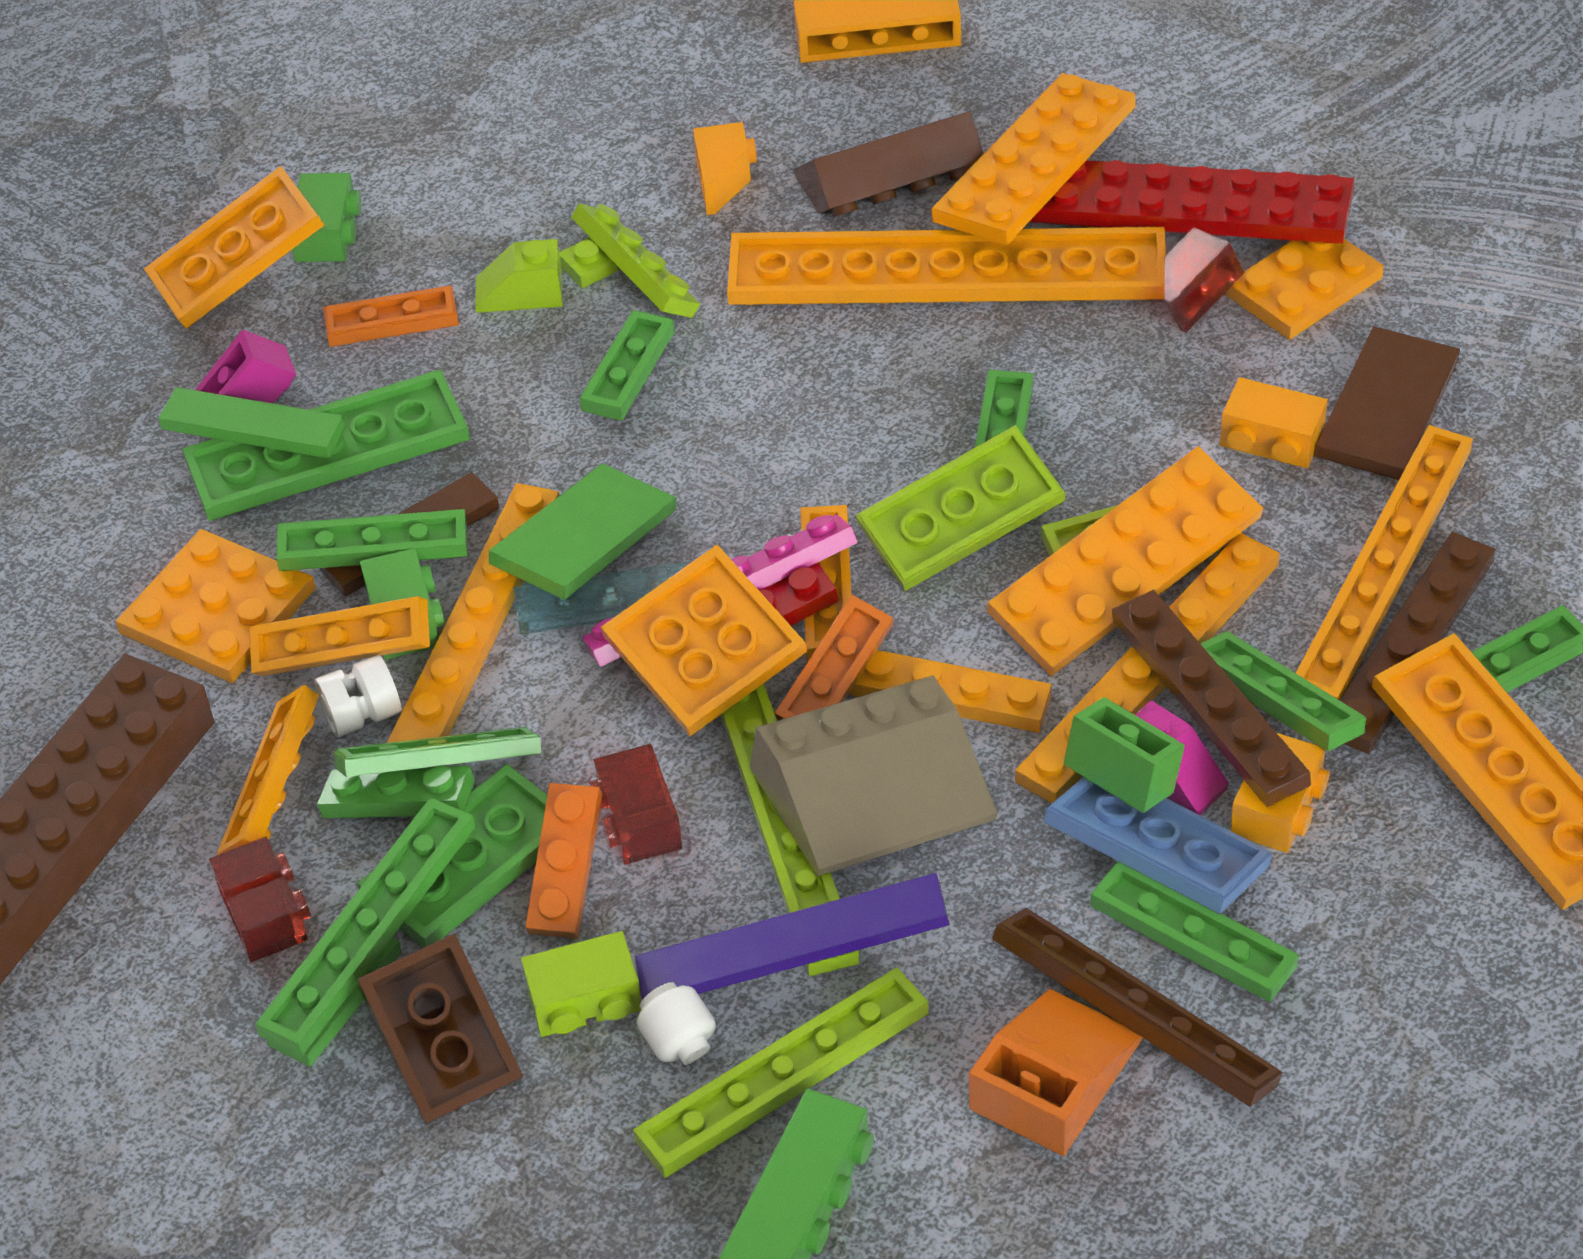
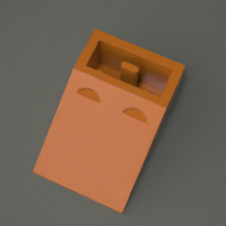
(1050, 1070)

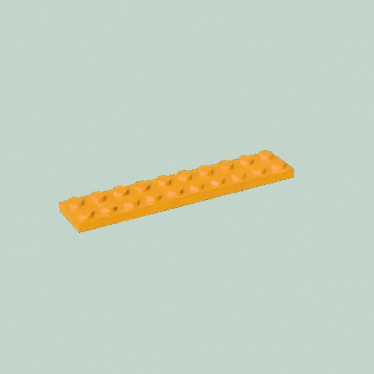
(946, 266)

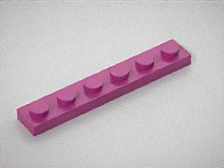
(780, 557)

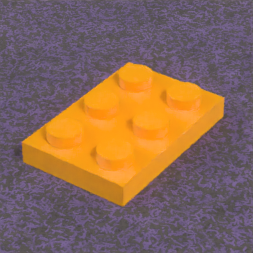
(1304, 283)

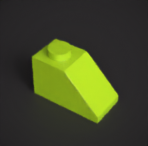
(522, 278)

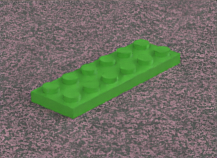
(378, 431)

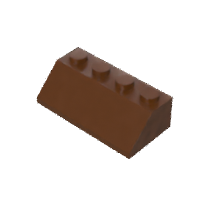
(891, 163)

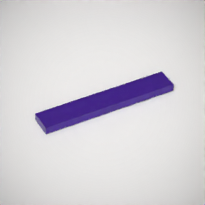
(797, 937)

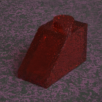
(1198, 275)

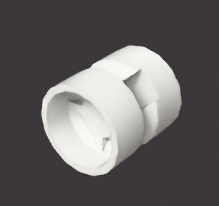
(375, 693)

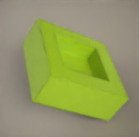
(586, 263)

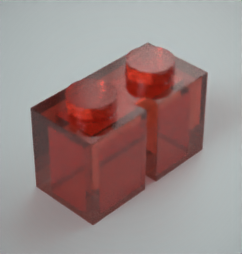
(636, 805)
(260, 899)

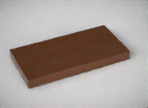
(1387, 402)

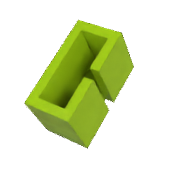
(581, 983)

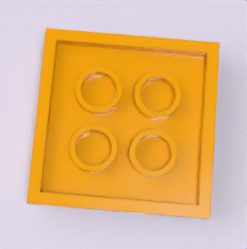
(209, 600)
(703, 640)

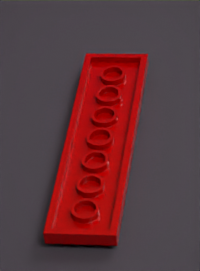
(1204, 198)

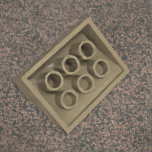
(872, 775)

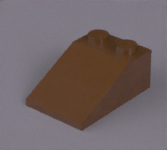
(439, 1028)

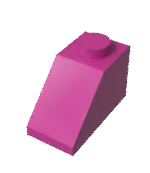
(251, 370)
(1199, 777)

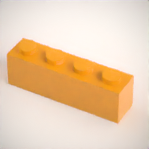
(873, 27)

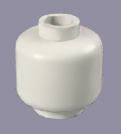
(676, 1023)

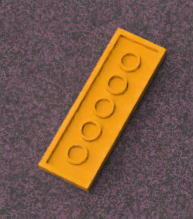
(1033, 158)
(1129, 551)
(1494, 759)

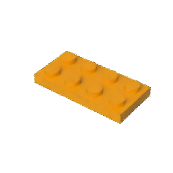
(233, 247)

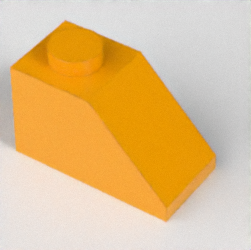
(723, 162)

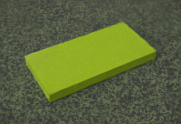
(960, 508)

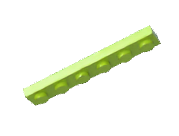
(780, 1072)

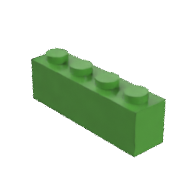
(803, 1181)

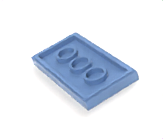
(1162, 843)

